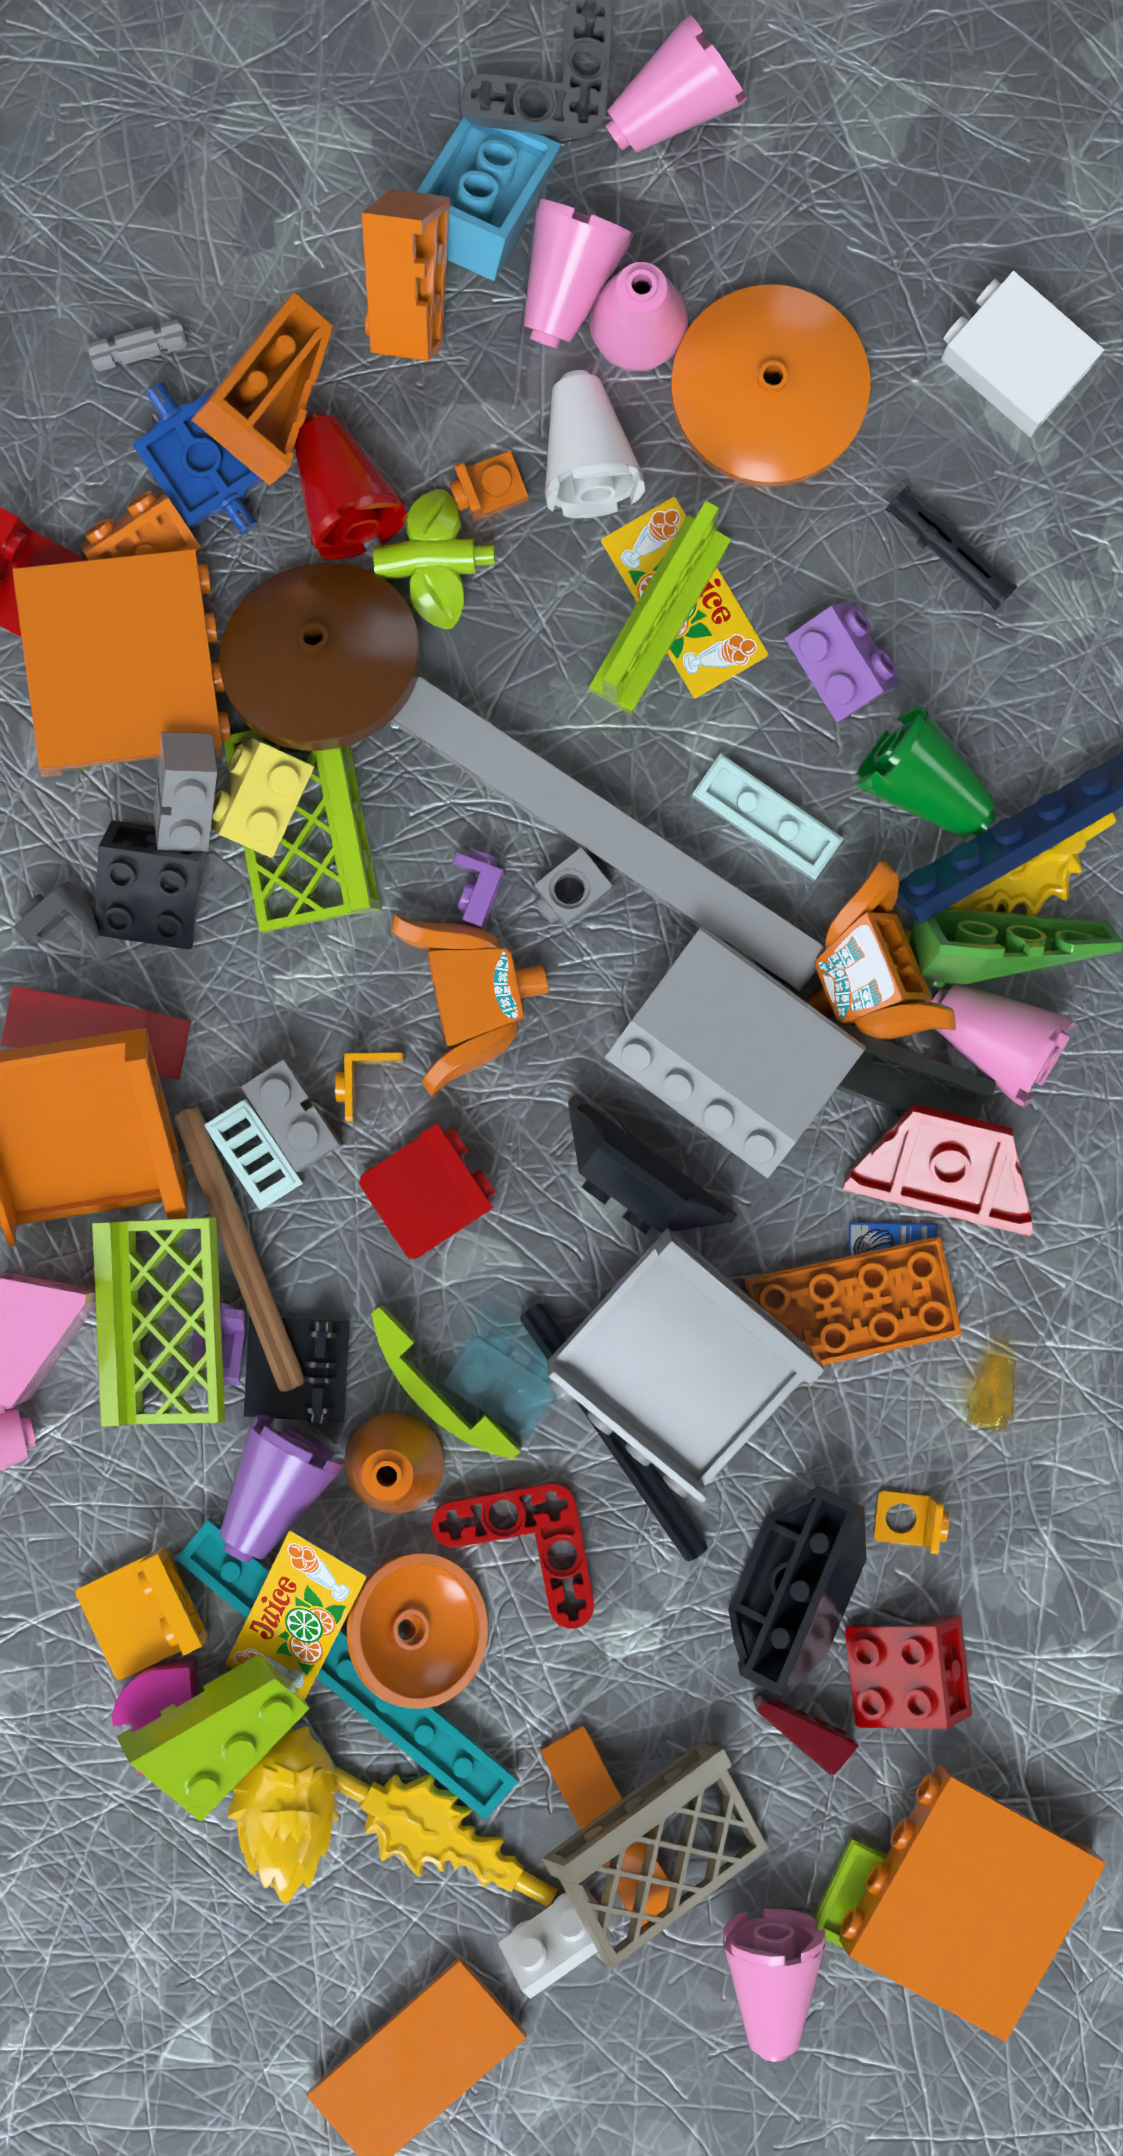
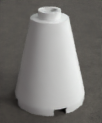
(588, 451)

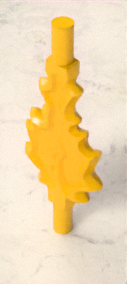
(1037, 878)
(426, 1827)

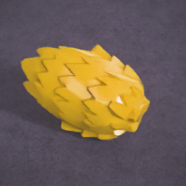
(286, 1812)

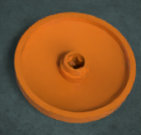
(761, 429)

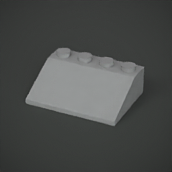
(735, 1052)

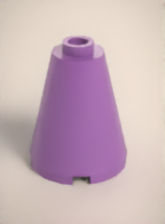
(274, 1487)

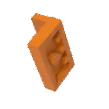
(146, 529)

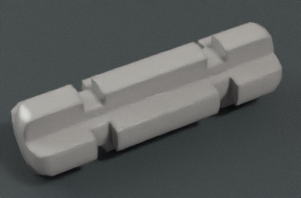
(137, 345)

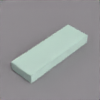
(767, 817)

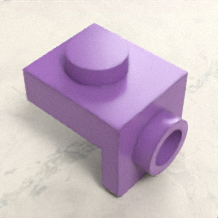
(233, 1343)

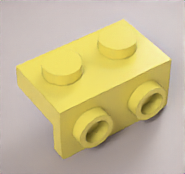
(259, 796)

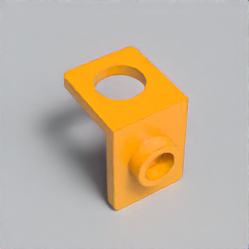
(346, 1081)
(930, 1522)

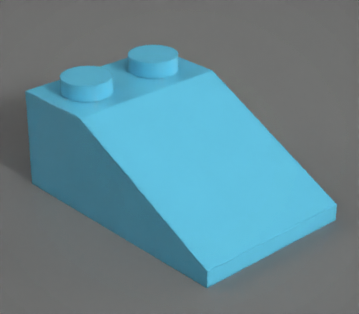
(491, 190)

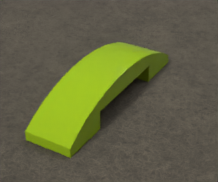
(483, 1434)

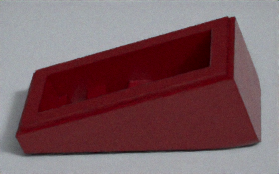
(816, 1738)

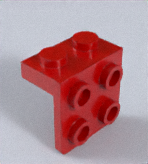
(427, 1191)

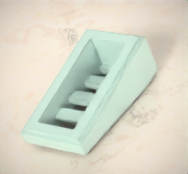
(227, 1147)

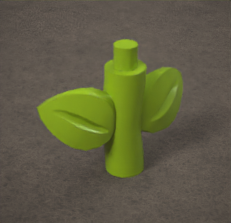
(433, 559)

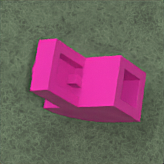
(154, 1691)

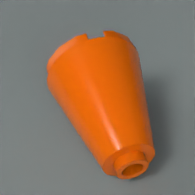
(407, 1447)

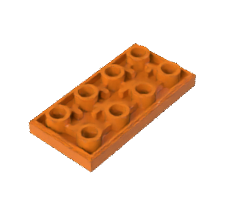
(864, 1300)
(417, 2063)

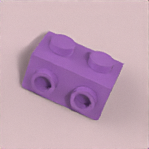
(843, 660)

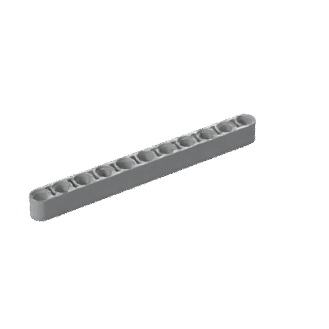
(608, 835)

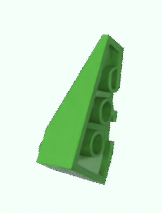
(986, 945)

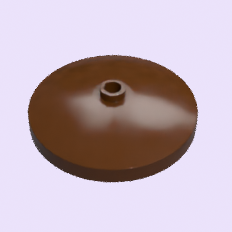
(320, 656)

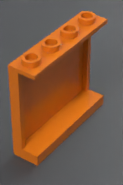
(118, 657)
(85, 1131)
(970, 1903)

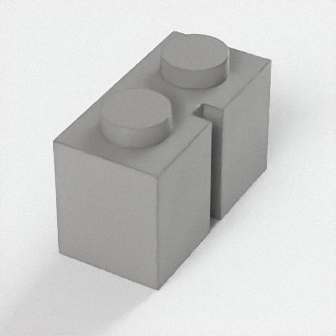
(185, 791)
(299, 1133)

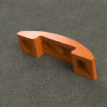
(589, 1793)

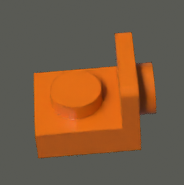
(488, 486)

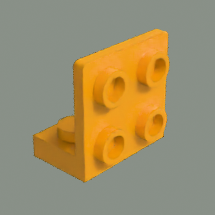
(142, 1614)

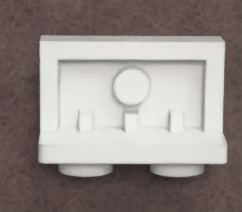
(549, 1945)

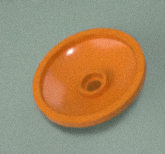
(442, 1637)

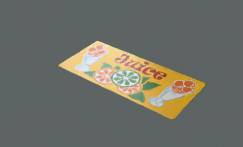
(717, 634)
(298, 1612)

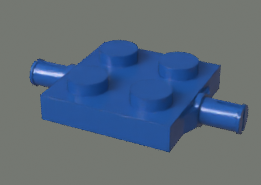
(193, 467)

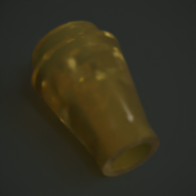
(993, 1395)

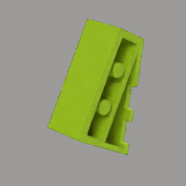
(216, 1737)

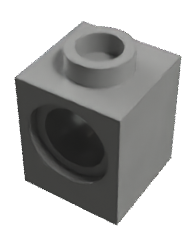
(579, 867)

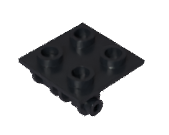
(323, 1358)

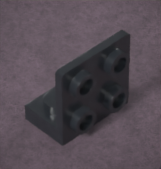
(145, 890)

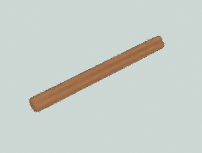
(239, 1249)

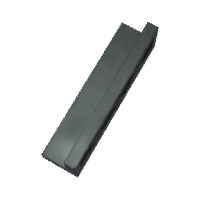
(901, 1078)

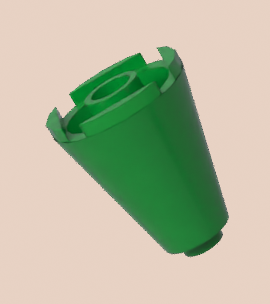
(926, 777)

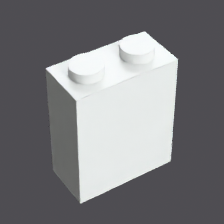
(1020, 352)

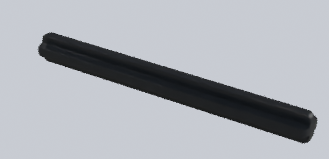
(644, 1478)

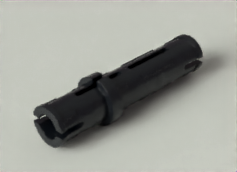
(950, 547)

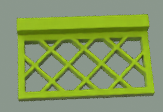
(661, 610)
(348, 837)
(120, 1330)

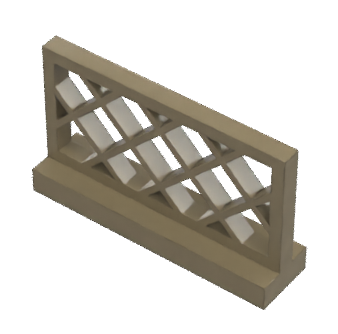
(631, 1819)

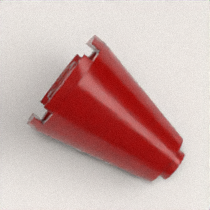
(343, 491)

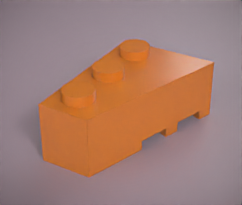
(406, 273)
(267, 390)

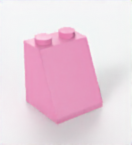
(35, 1329)

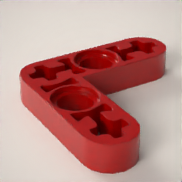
(546, 1531)

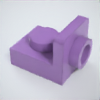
(479, 897)

